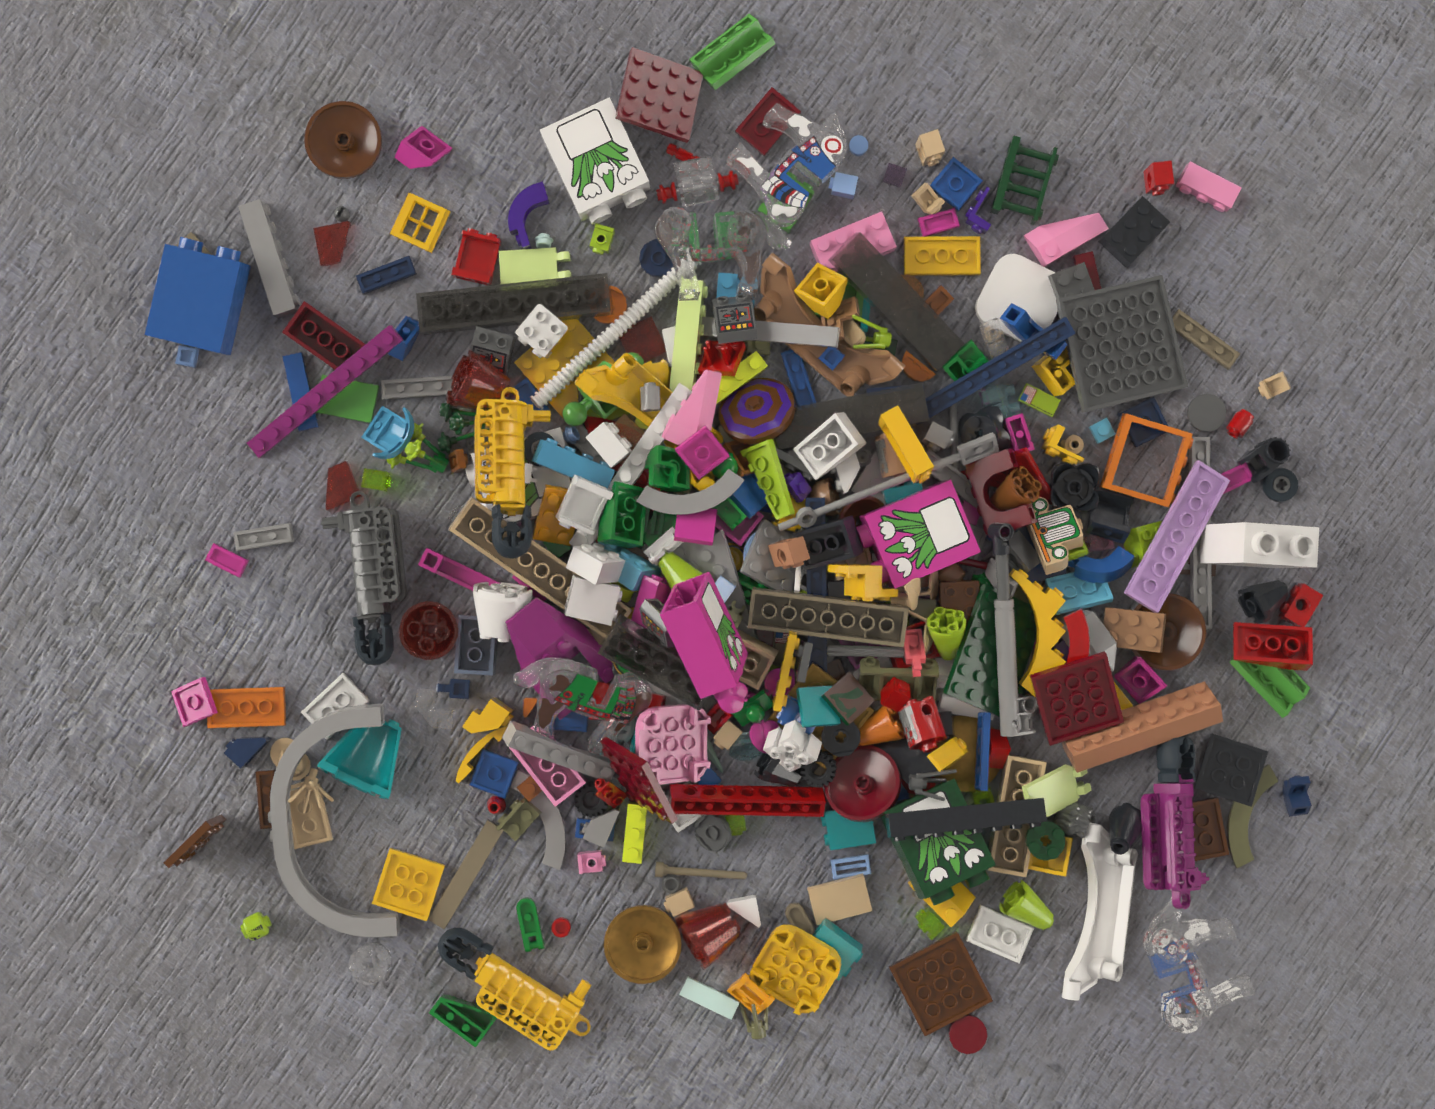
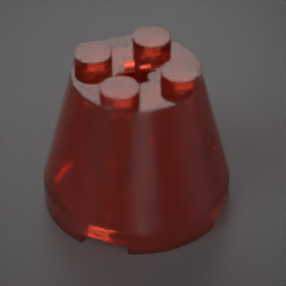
(474, 381)
(415, 627)
(708, 932)

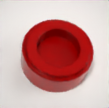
(561, 927)

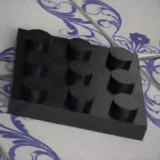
(1231, 769)

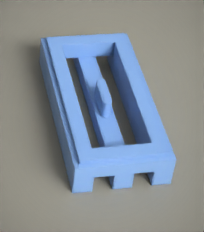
(849, 859)

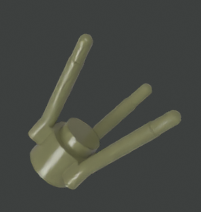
(757, 1027)

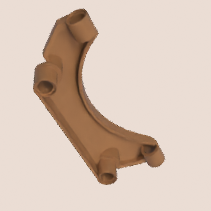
(785, 306)

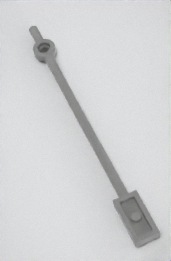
(966, 454)

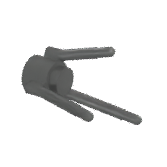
(919, 782)

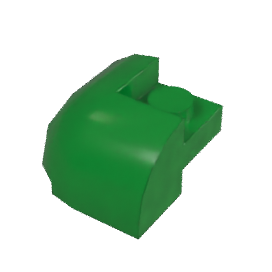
(965, 361)
(667, 470)

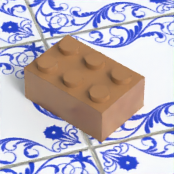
(1136, 628)

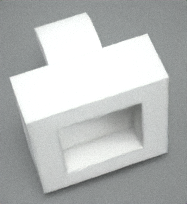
(528, 471)

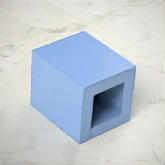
(843, 185)

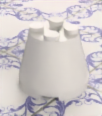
(496, 605)

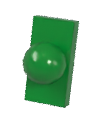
(754, 709)

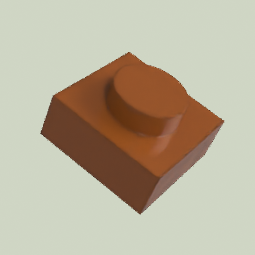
(529, 788)

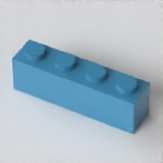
(569, 463)

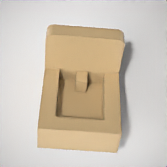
(928, 199)
(1273, 385)

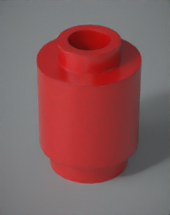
(1240, 424)

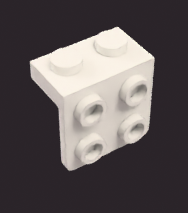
(541, 331)

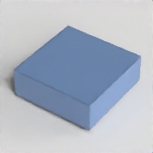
(187, 356)

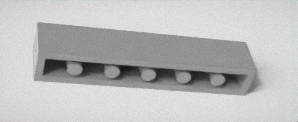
(269, 258)

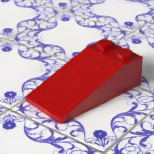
(1273, 645)

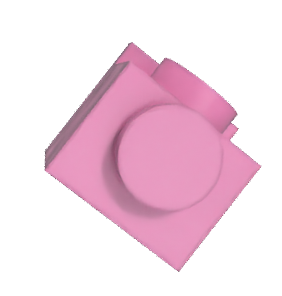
(584, 857)

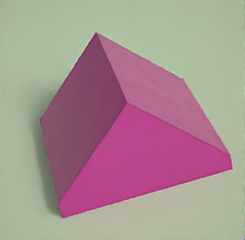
(1139, 679)

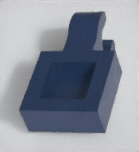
(458, 688)

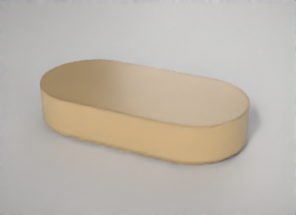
(853, 333)

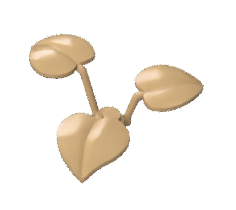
(911, 600)

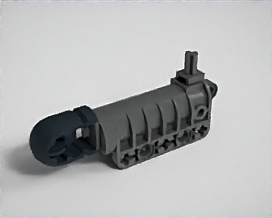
(373, 573)

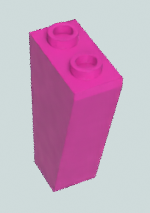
(650, 588)

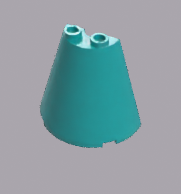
(365, 758)

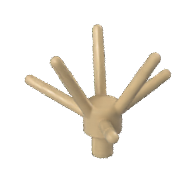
(310, 783)

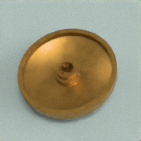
(966, 729)
(642, 944)

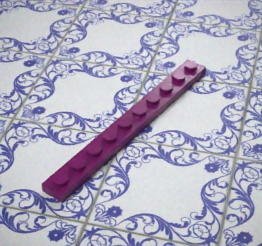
(325, 391)

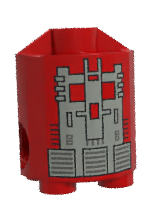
(922, 724)

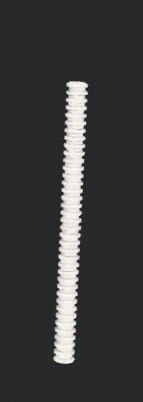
(606, 338)

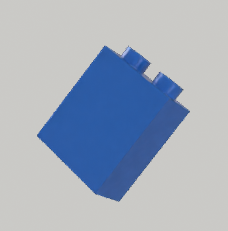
(198, 296)

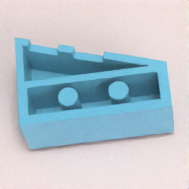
(634, 567)

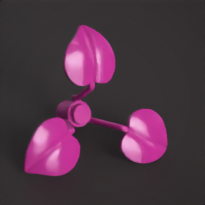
(735, 703)

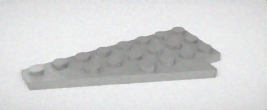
(718, 561)

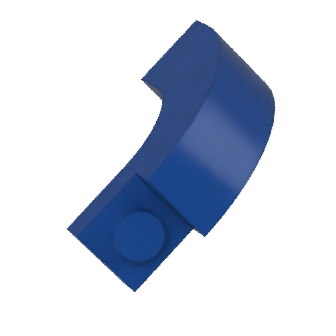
(1023, 327)
(1103, 569)

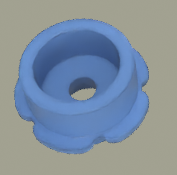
(571, 434)

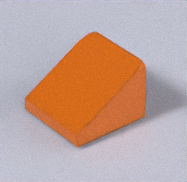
(529, 704)

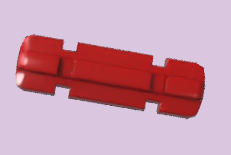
(679, 153)

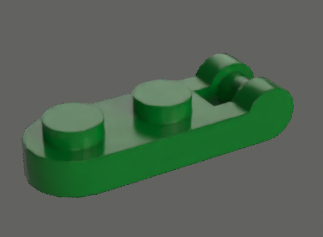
(529, 924)

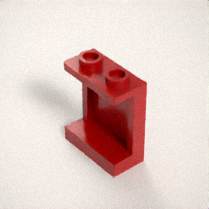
(477, 257)

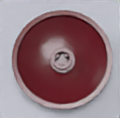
(864, 784)

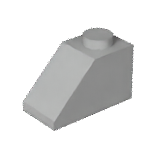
(600, 827)

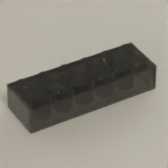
(646, 657)

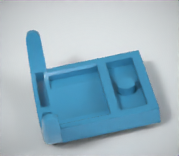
(389, 432)

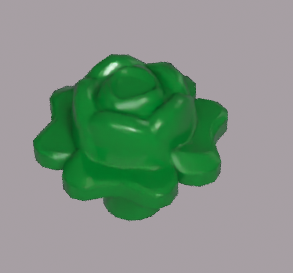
(982, 579)

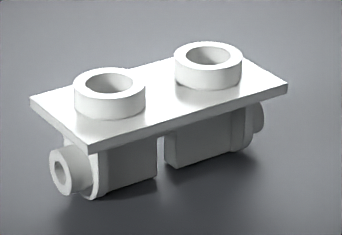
(660, 546)

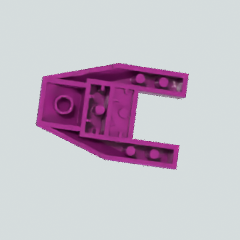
(544, 632)

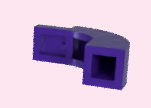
(526, 201)

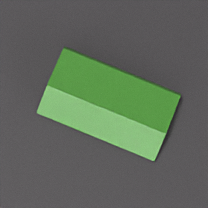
(732, 51)
(1276, 685)

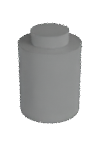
(650, 397)

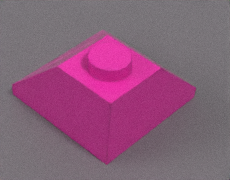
(421, 149)

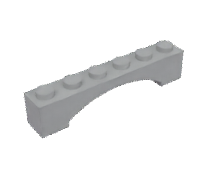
(530, 742)

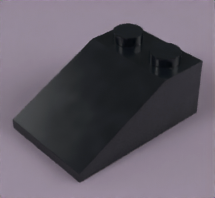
(831, 542)

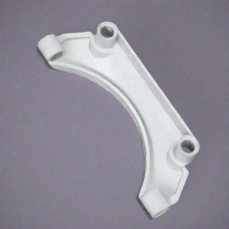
(1107, 914)

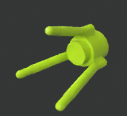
(881, 338)

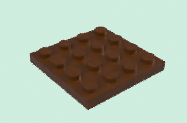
(940, 983)

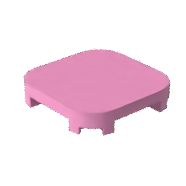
(673, 742)

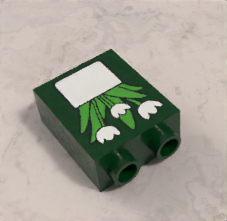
(944, 861)

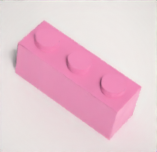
(1208, 187)

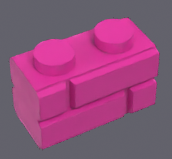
(1018, 432)

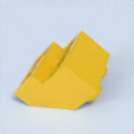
(492, 717)

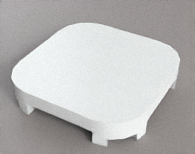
(1020, 283)

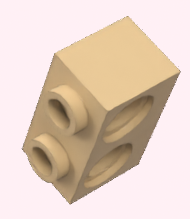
(930, 148)

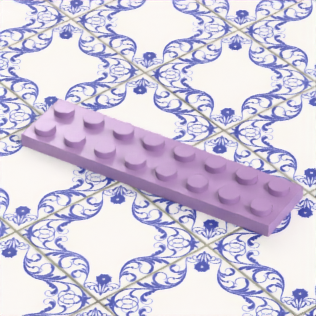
(1176, 536)

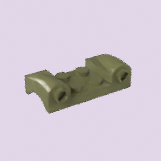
(875, 678)

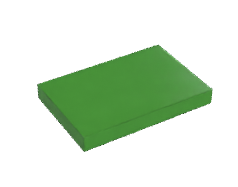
(353, 403)

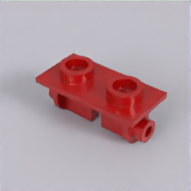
(609, 792)

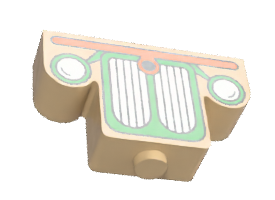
(1054, 534)

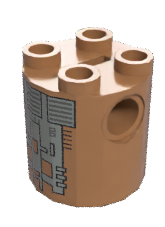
(888, 461)

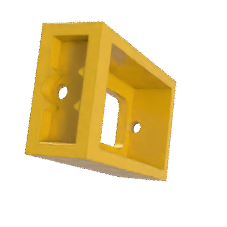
(906, 445)

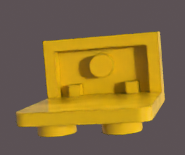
(1051, 439)

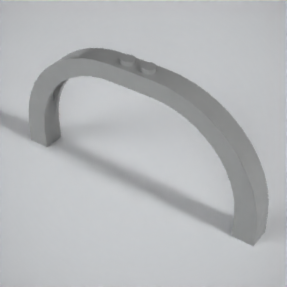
(308, 898)

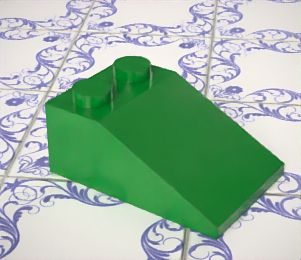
(623, 517)

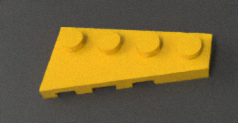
(785, 680)

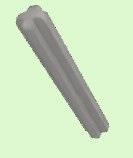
(873, 651)

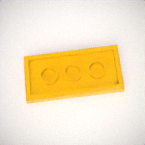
(942, 256)

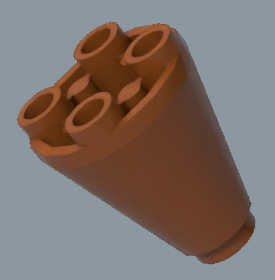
(1016, 490)

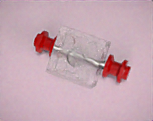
(696, 182)

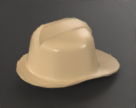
(277, 751)

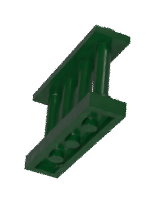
(1005, 184)

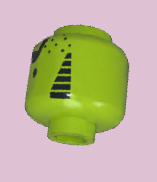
(255, 926)

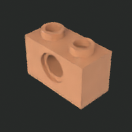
(789, 552)

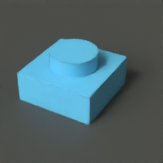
(1102, 430)

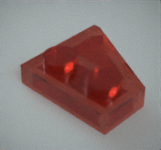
(331, 242)
(340, 485)

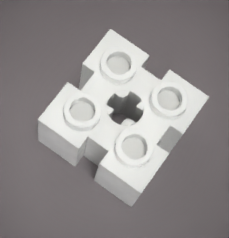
(792, 746)

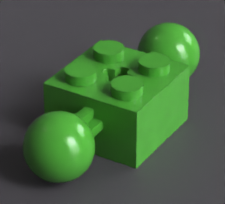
(576, 413)

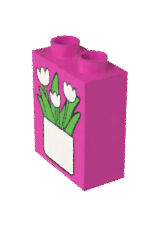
(918, 534)
(705, 636)

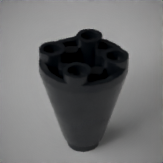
(1124, 828)

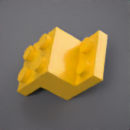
(863, 581)

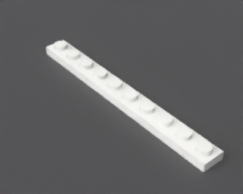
(635, 463)

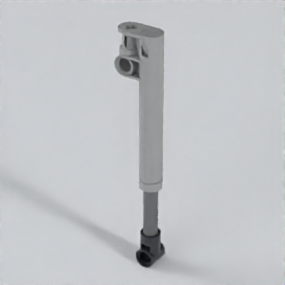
(1014, 708)

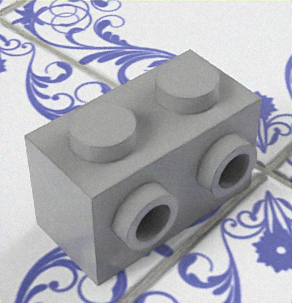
(937, 437)

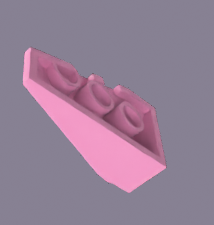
(1059, 238)
(696, 410)

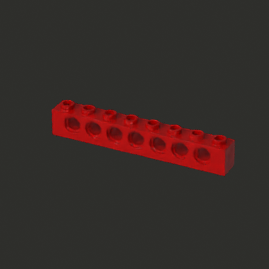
(747, 800)

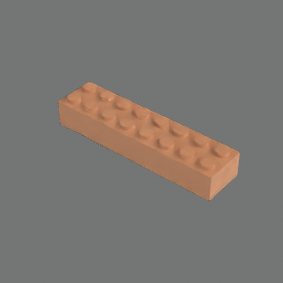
(1147, 726)

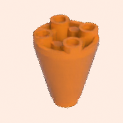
(881, 727)

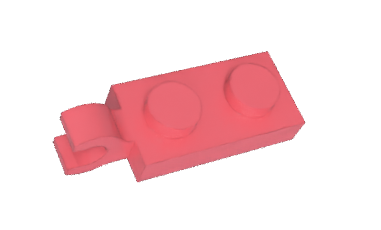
(914, 650)

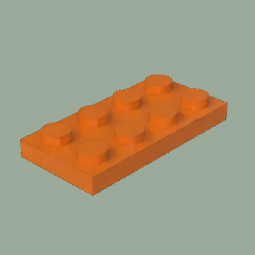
(248, 707)

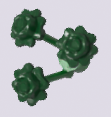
(457, 424)

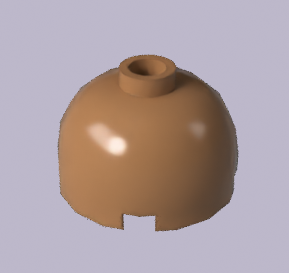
(824, 488)

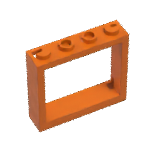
(1116, 451)

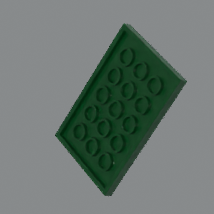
(974, 670)

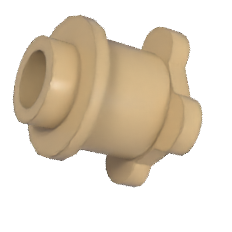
(1066, 444)

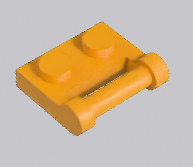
(750, 993)

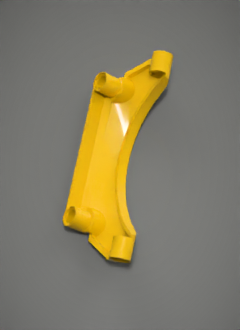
(621, 388)

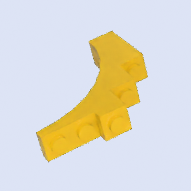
(1047, 630)

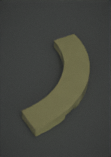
(1239, 819)

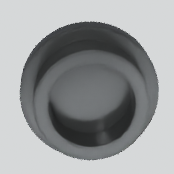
(671, 883)

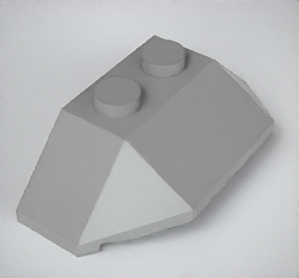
(1100, 637)

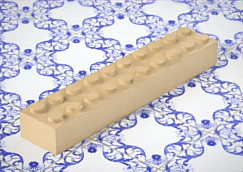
(535, 568)

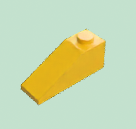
(948, 753)

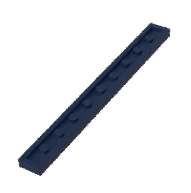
(998, 367)
(817, 586)

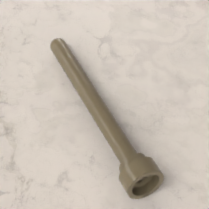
(662, 870)

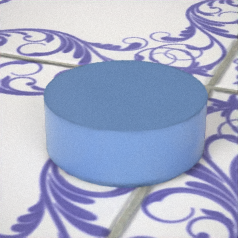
(858, 145)

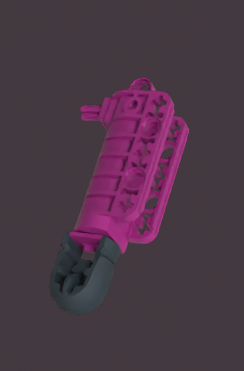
(1171, 833)

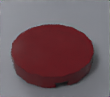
(968, 1034)

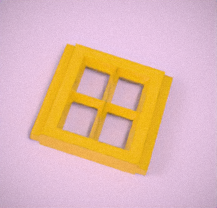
(435, 230)

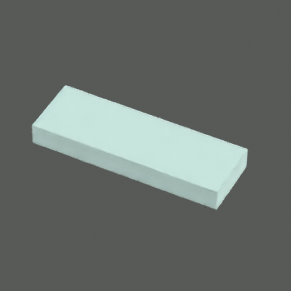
(709, 997)

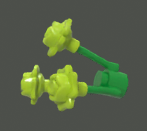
(413, 450)

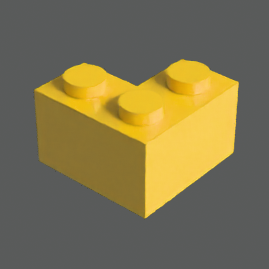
(1054, 373)

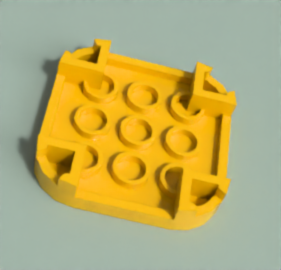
(796, 968)

